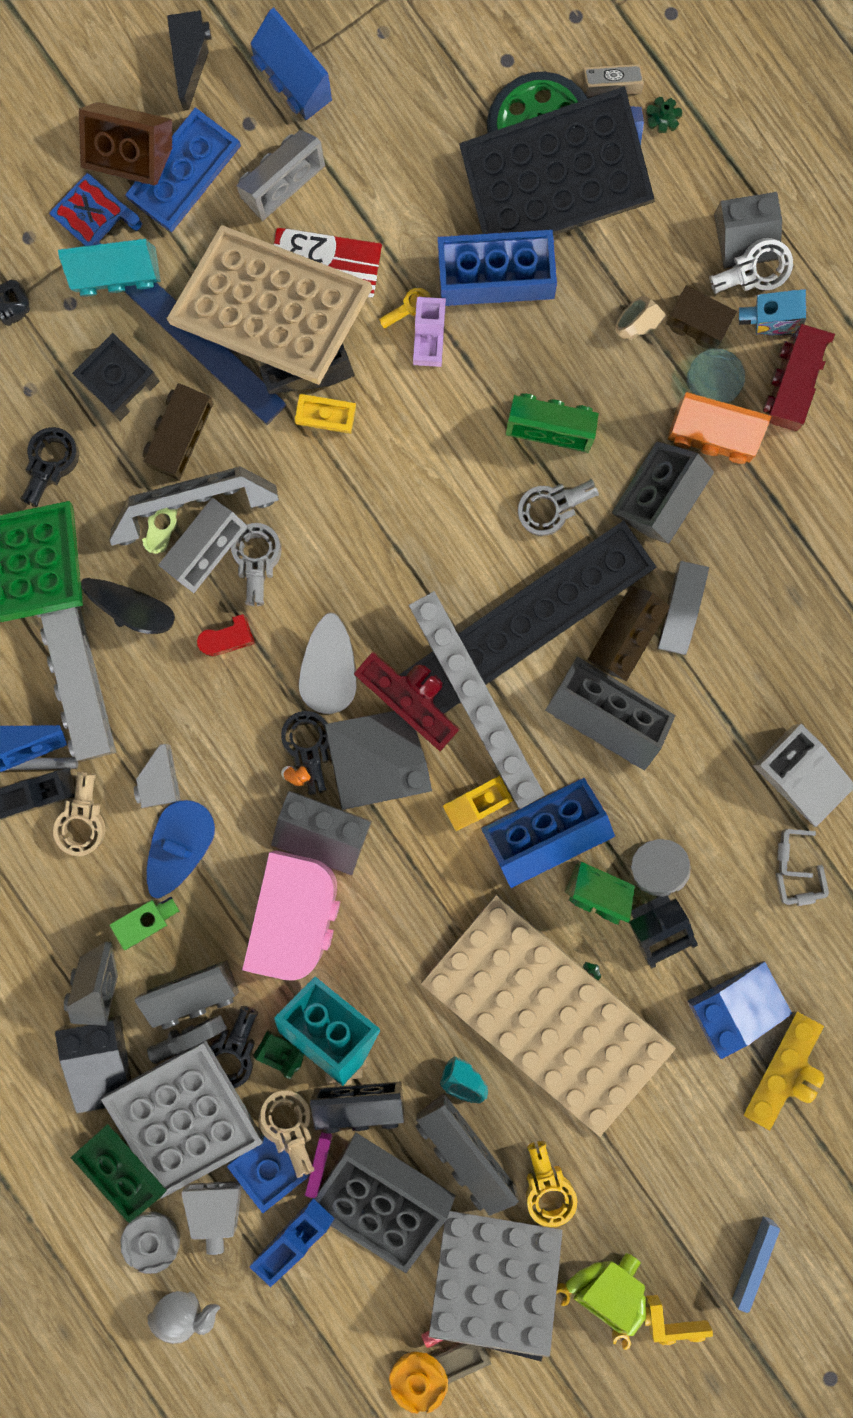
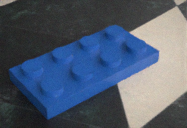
(196, 159)

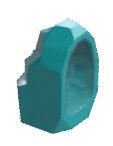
(463, 1081)

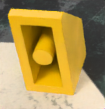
(477, 803)

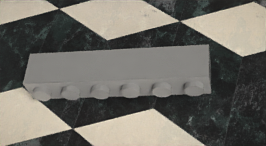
(77, 684)

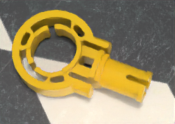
(546, 1182)

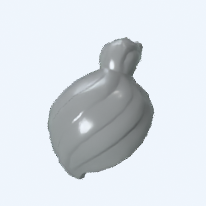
(180, 1316)

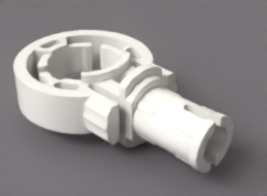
(748, 262)

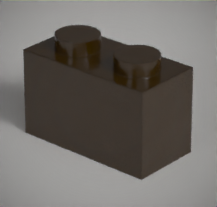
(700, 318)

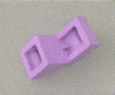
(429, 331)

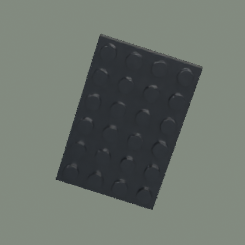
(559, 168)

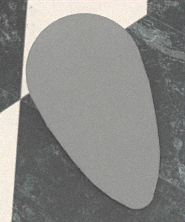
(328, 667)

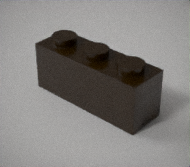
(177, 431)
(628, 633)

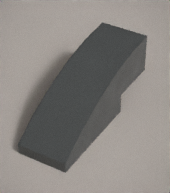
(684, 607)

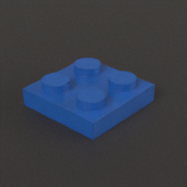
(265, 1174)

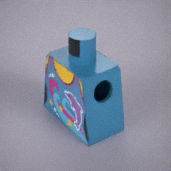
(776, 313)

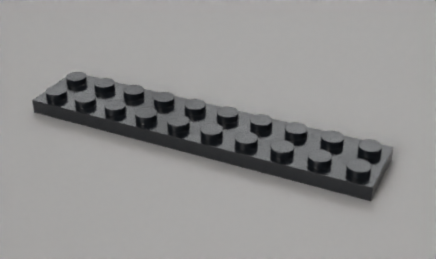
(546, 608)

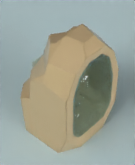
(639, 318)

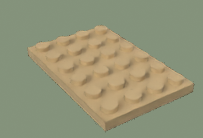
(270, 304)

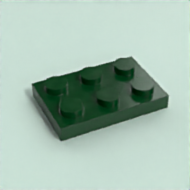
(118, 1173)

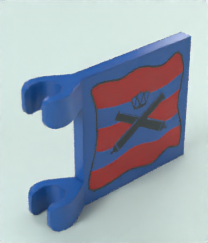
(92, 211)

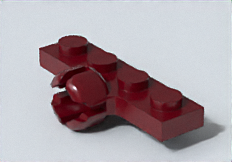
(409, 698)

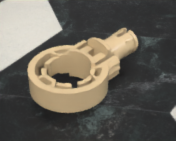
(90, 815)
(281, 1137)

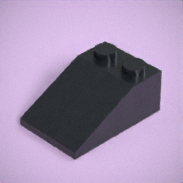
(93, 1061)

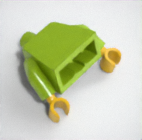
(610, 1295)

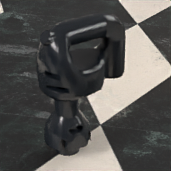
(13, 311)

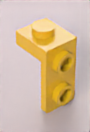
(668, 1333)

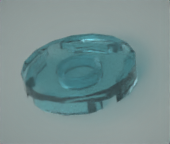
(716, 375)

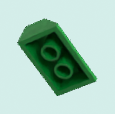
(552, 423)

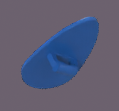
(178, 845)

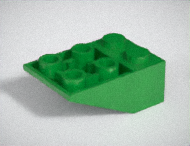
(599, 890)

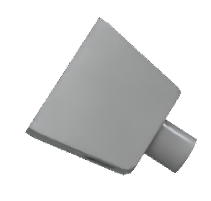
(212, 1212)

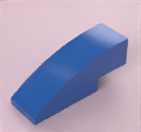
(292, 1242)

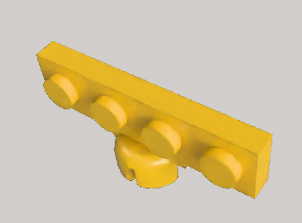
(787, 1073)

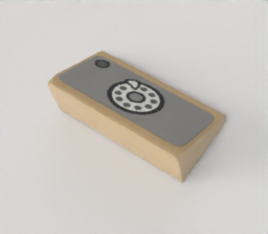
(607, 78)

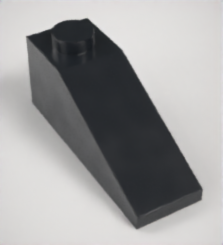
(189, 51)
(282, 381)

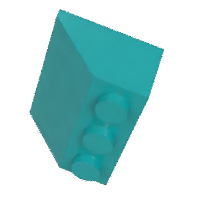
(110, 266)
(327, 1030)

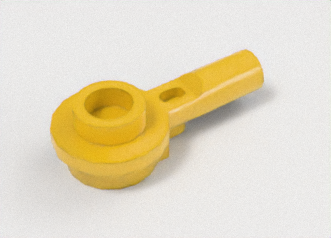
(408, 307)

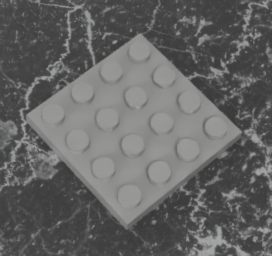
(183, 1118)
(496, 1284)

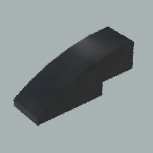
(36, 793)

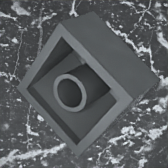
(745, 221)
(92, 987)

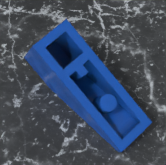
(25, 743)

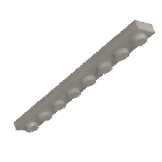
(476, 700)

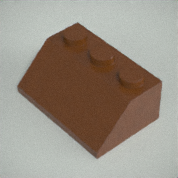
(124, 142)

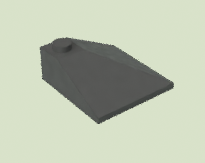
(376, 759)

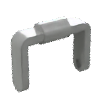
(784, 851)
(805, 898)

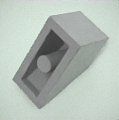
(158, 780)

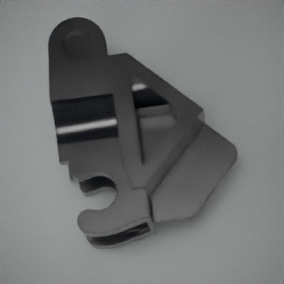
(658, 921)

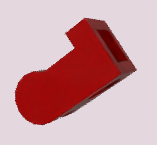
(227, 639)

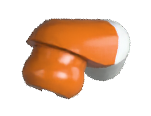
(295, 776)

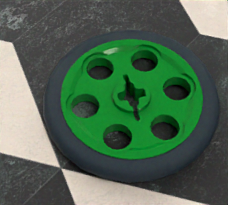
(523, 91)

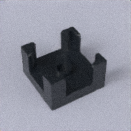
(115, 375)

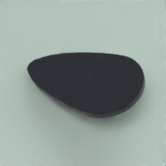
(129, 606)

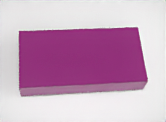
(318, 1164)

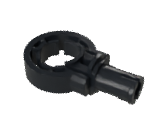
(53, 470)
(313, 765)
(238, 1036)

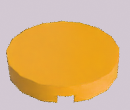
(418, 1382)

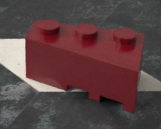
(797, 377)

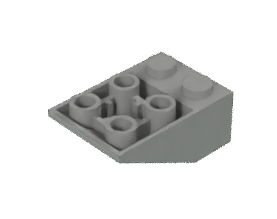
(805, 774)

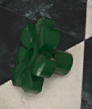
(663, 115)

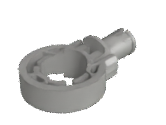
(573, 497)
(256, 577)

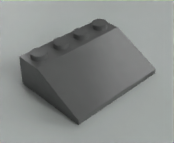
(383, 1203)

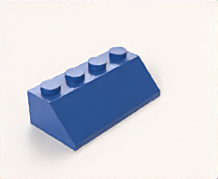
(497, 267)
(548, 832)

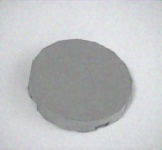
(661, 867)
(150, 1242)

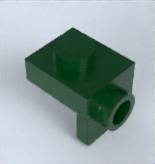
(279, 1054)

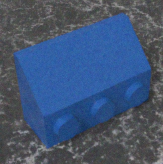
(290, 66)

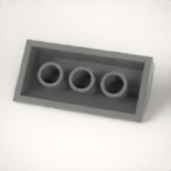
(611, 713)
(467, 1155)

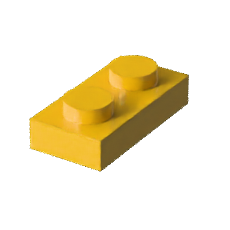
(325, 413)

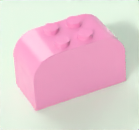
(292, 917)

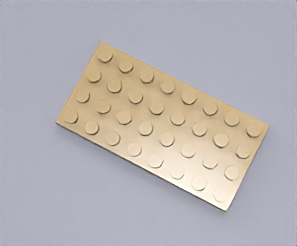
(548, 1015)

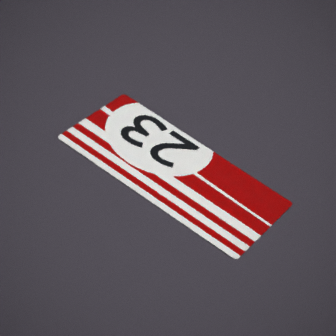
(344, 254)

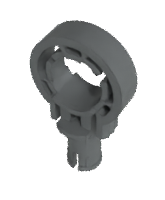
(189, 1038)

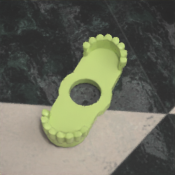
(158, 539)

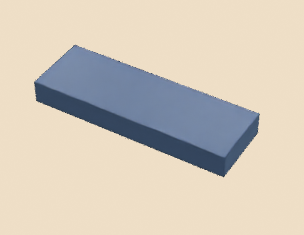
(756, 1264)

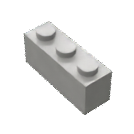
(203, 545)

